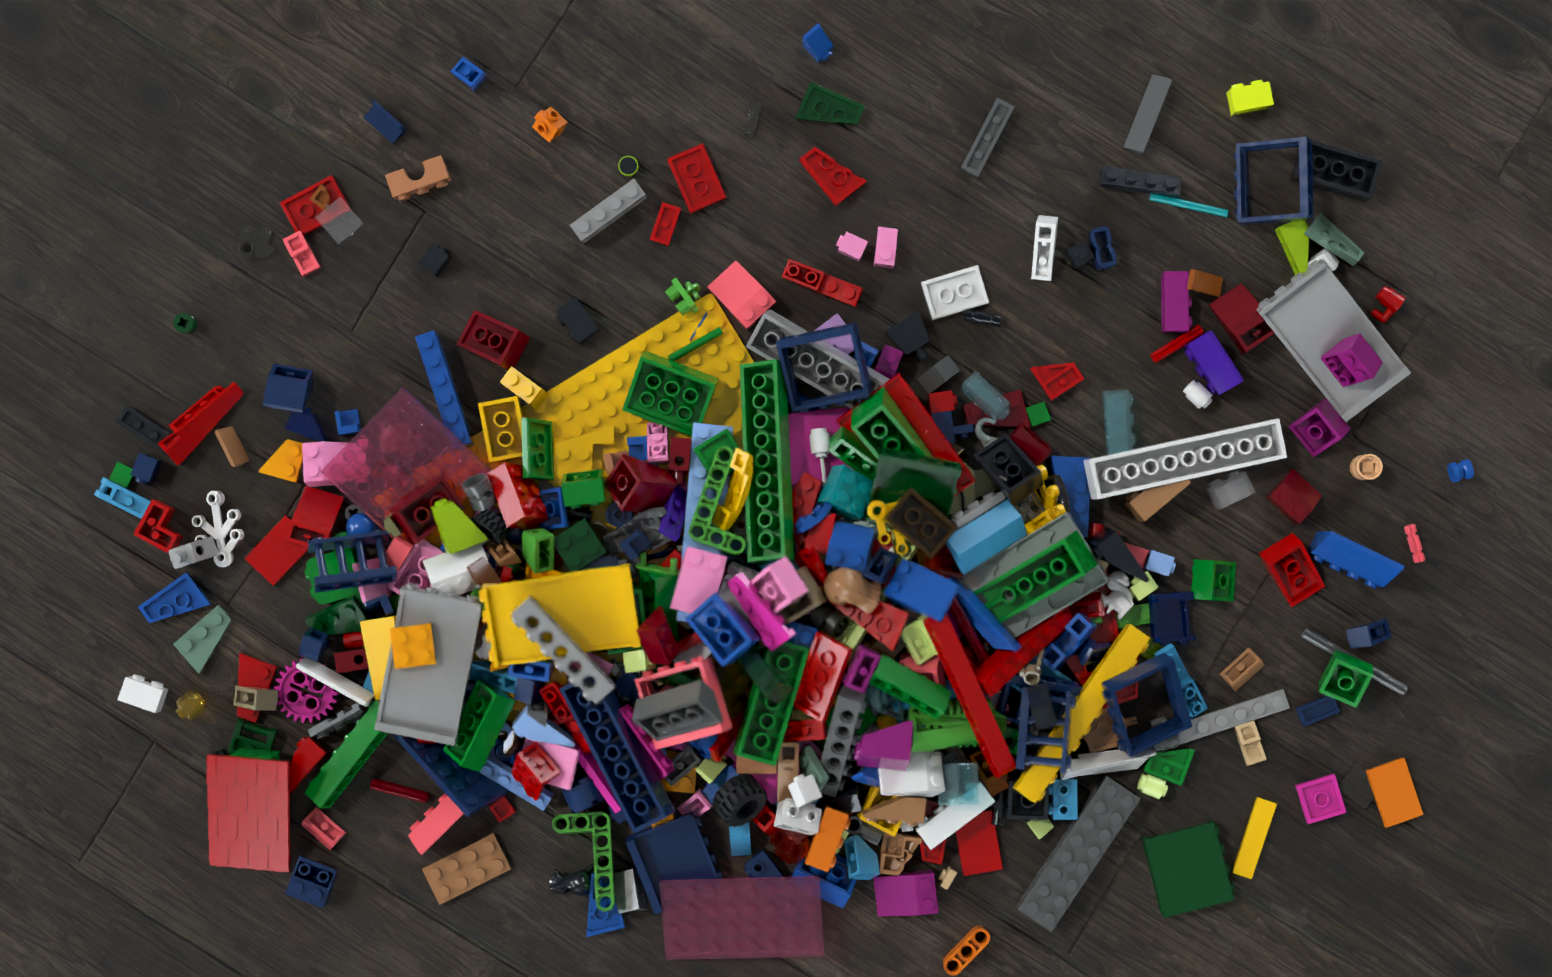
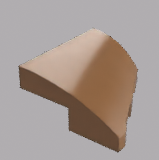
(896, 852)

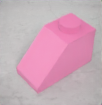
(885, 247)

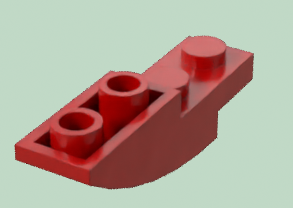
(822, 283)
(561, 711)

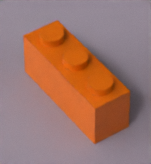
(828, 838)

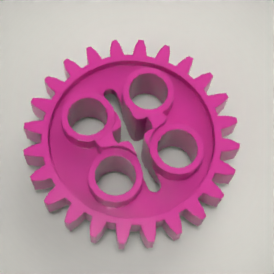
(301, 706)

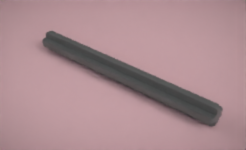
(1330, 647)

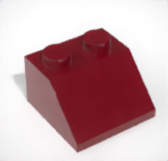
(1294, 497)
(658, 638)

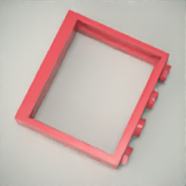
(646, 688)

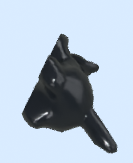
(576, 882)

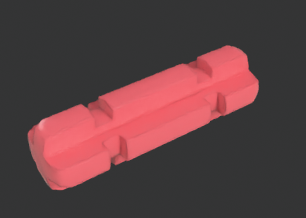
(1414, 543)

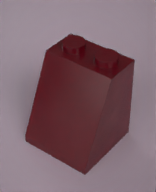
(639, 484)

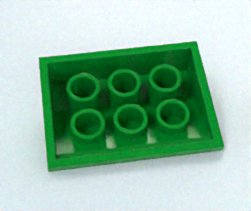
(669, 393)

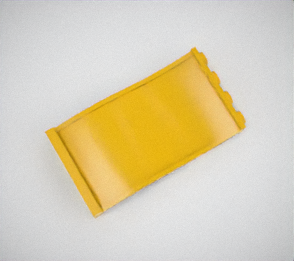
(588, 604)

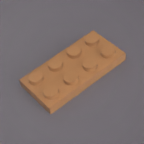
(466, 868)

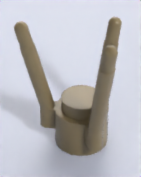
(1033, 672)

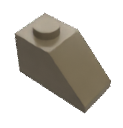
(255, 698)

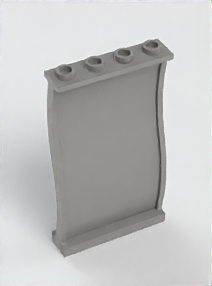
(1313, 318)
(429, 698)

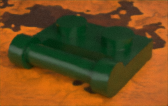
(242, 741)

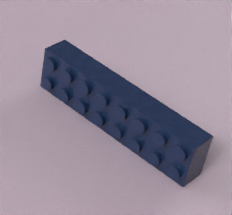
(619, 757)

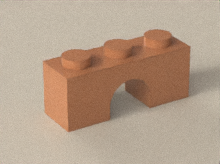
(435, 175)

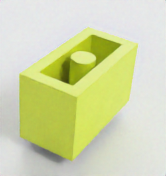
(1250, 97)

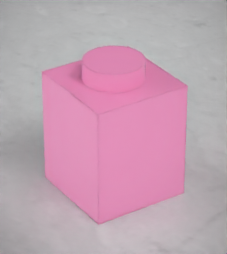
(851, 246)

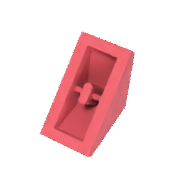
(398, 552)

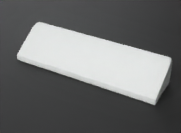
(336, 681)

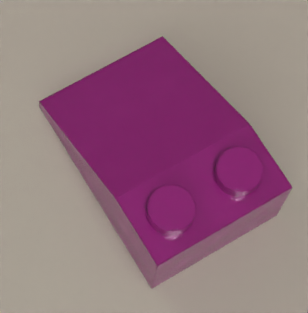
(906, 894)

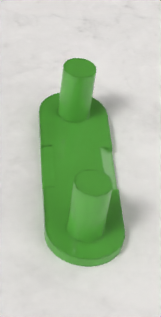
(672, 570)

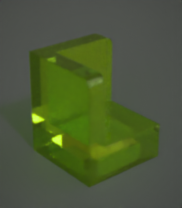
(1151, 649)

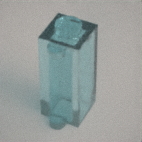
(986, 397)

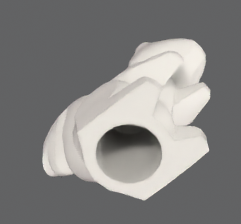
(1120, 598)

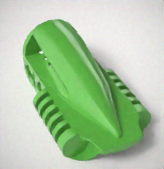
(952, 729)

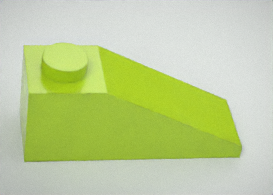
(1295, 244)

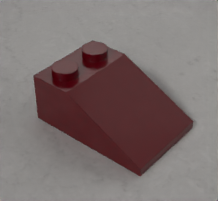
(493, 340)
(414, 511)

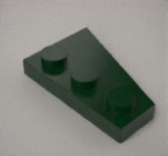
(827, 106)
(339, 618)

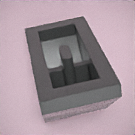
(938, 374)

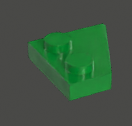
(1170, 765)

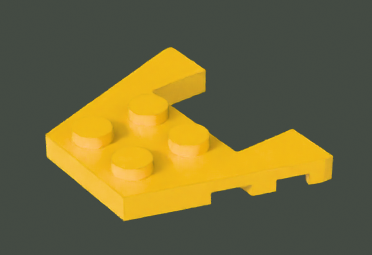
(577, 454)

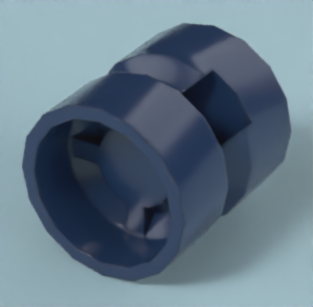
(617, 517)

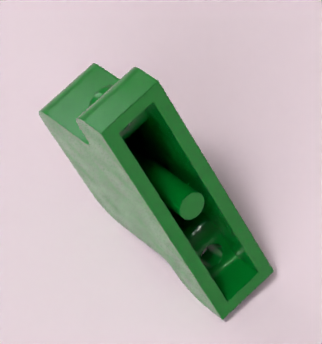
(333, 568)

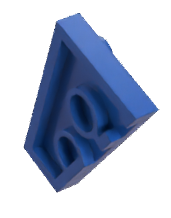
(174, 599)
(601, 921)

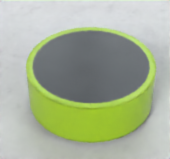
(628, 166)

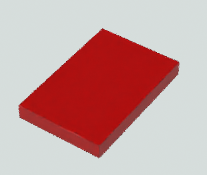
(696, 178)
(302, 211)
(274, 555)
(979, 845)

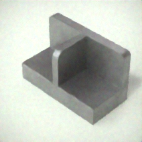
(630, 891)

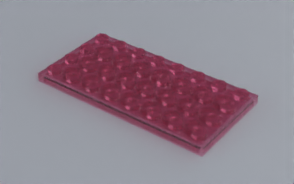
(742, 918)

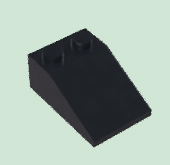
(1009, 469)
(1110, 548)

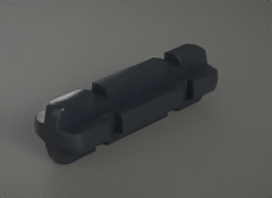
(982, 318)

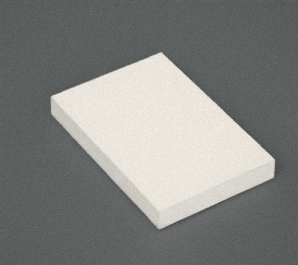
(955, 292)

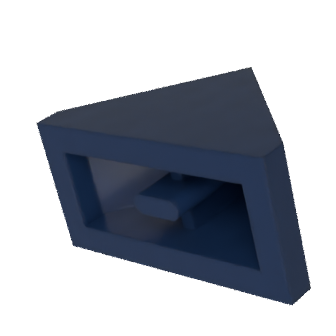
(881, 566)

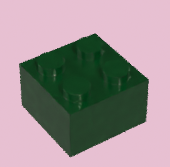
(579, 546)

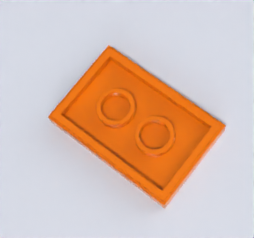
(1394, 792)

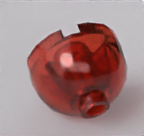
(790, 845)

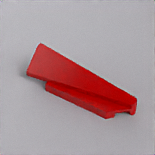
(198, 421)

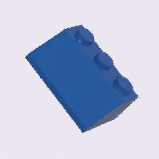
(834, 884)

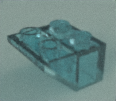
(960, 784)

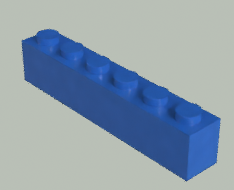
(443, 386)

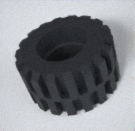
(739, 800)

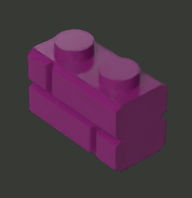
(861, 668)

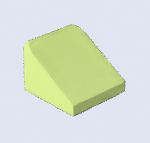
(1040, 827)

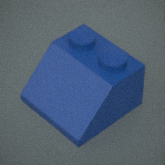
(850, 546)

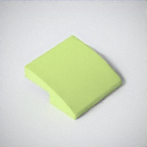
(918, 641)

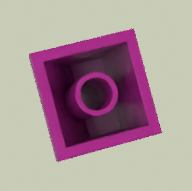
(886, 748)

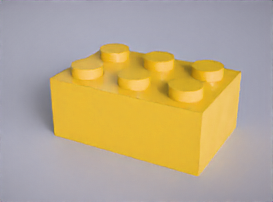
(502, 428)

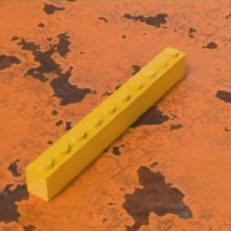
(1089, 705)

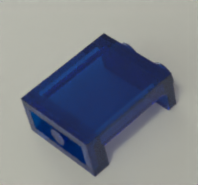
(1170, 617)

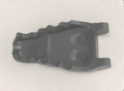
(649, 524)

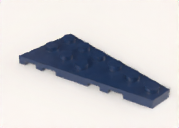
(463, 786)

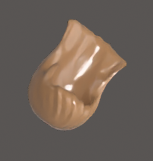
(850, 586)

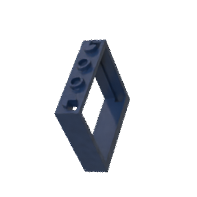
(1305, 174)
(823, 401)
(1160, 732)

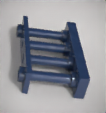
(345, 578)
(1053, 684)
(1027, 739)

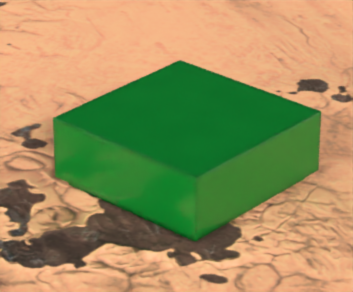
(1038, 414)
(121, 475)

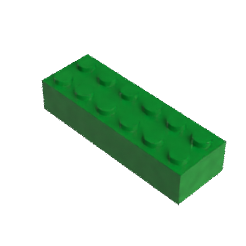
(765, 719)

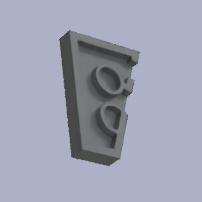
(343, 718)

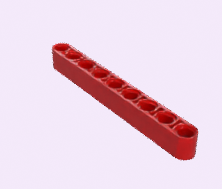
(970, 695)

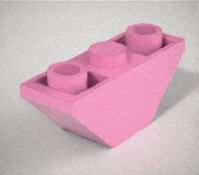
(657, 444)

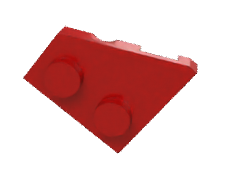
(1057, 378)
(809, 557)

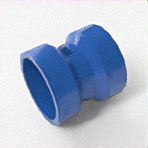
(1460, 470)

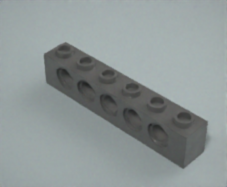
(841, 737)

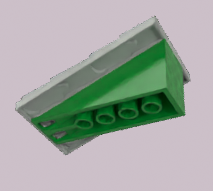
(1037, 575)

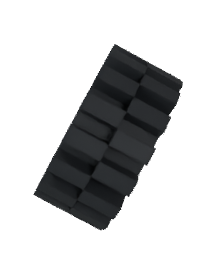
(492, 526)

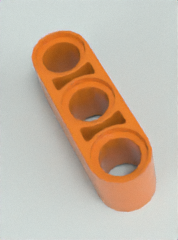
(964, 960)

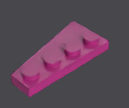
(759, 612)

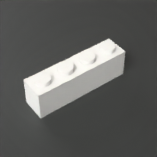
(951, 818)

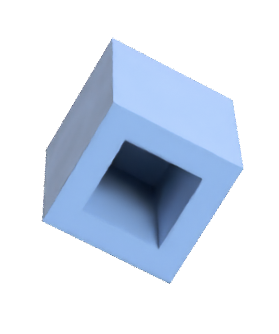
(1160, 563)

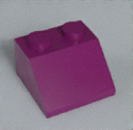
(1319, 427)

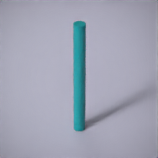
(1189, 205)

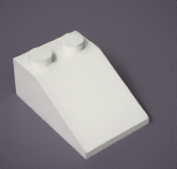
(921, 778)

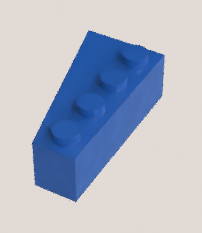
(1075, 480)

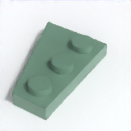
(201, 640)

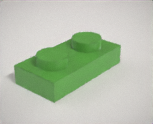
(1135, 616)

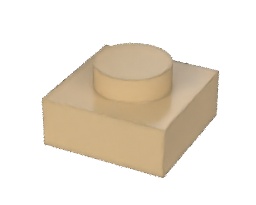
(946, 877)

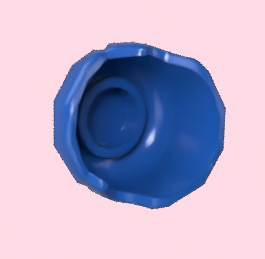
(359, 524)

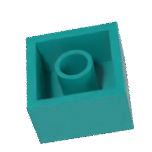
(846, 492)

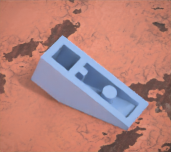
(528, 727)

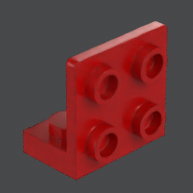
(534, 770)

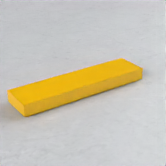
(1254, 838)

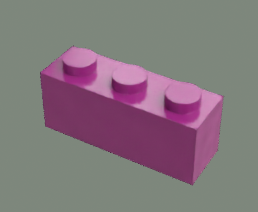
(1175, 302)

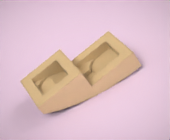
(1250, 743)

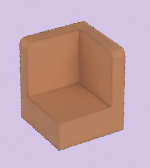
(611, 459)

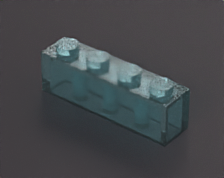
(1118, 421)

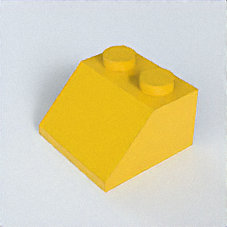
(873, 798)

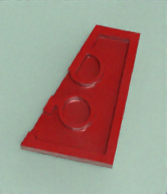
(254, 673)

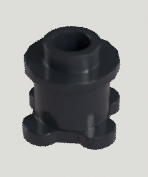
(580, 513)

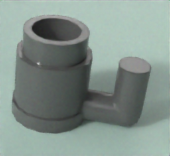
(1166, 744)

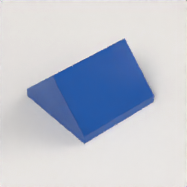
(556, 510)

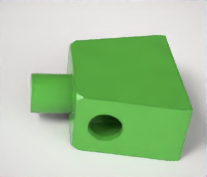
(538, 549)

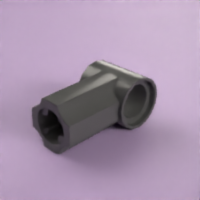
(866, 831)

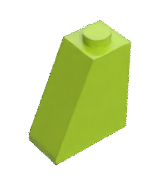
(455, 527)

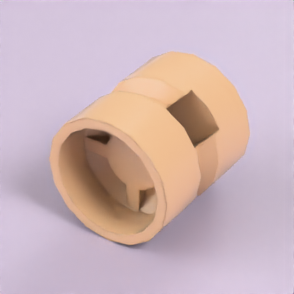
(1366, 467)

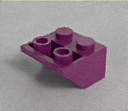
(1352, 360)

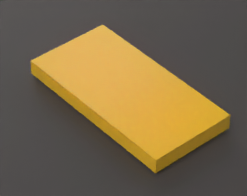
(377, 647)

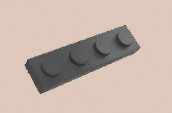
(987, 137)

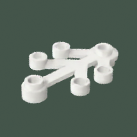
(219, 530)

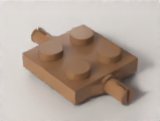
(1102, 735)

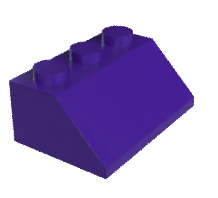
(1213, 363)

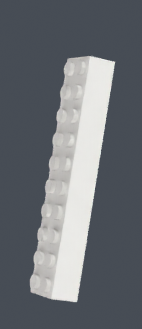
(1185, 459)

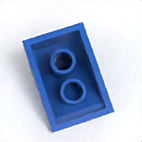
(921, 590)
(722, 630)

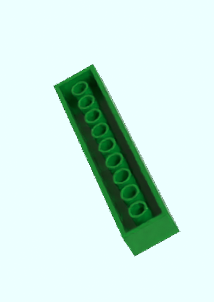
(767, 440)

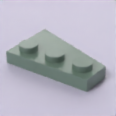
(1332, 239)

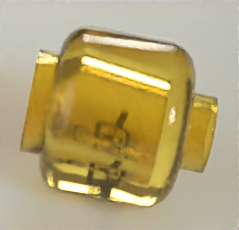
(190, 705)

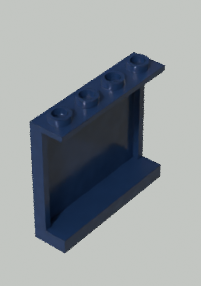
(672, 853)

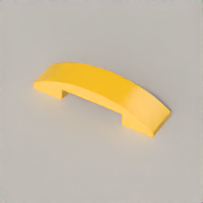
(738, 490)

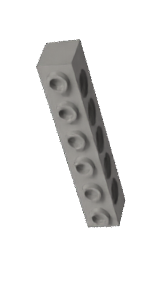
(531, 608)

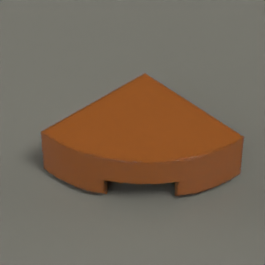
(321, 197)

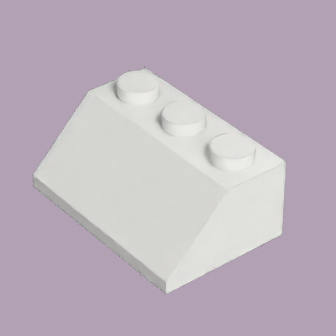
(449, 571)

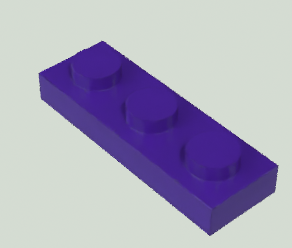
(673, 520)

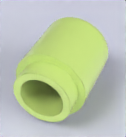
(1152, 786)

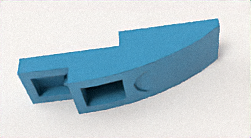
(1192, 696)

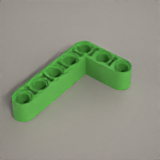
(711, 504)
(598, 852)

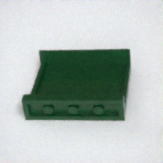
(928, 476)
(1188, 869)

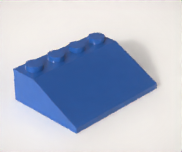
(1353, 559)

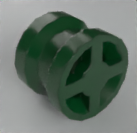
(189, 323)

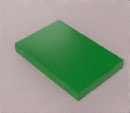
(537, 449)

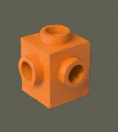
(549, 124)

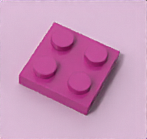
(1320, 798)

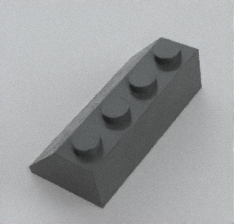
(677, 710)

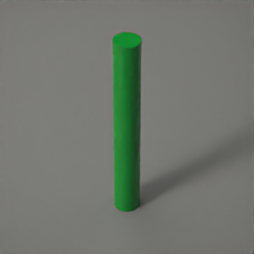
(695, 344)

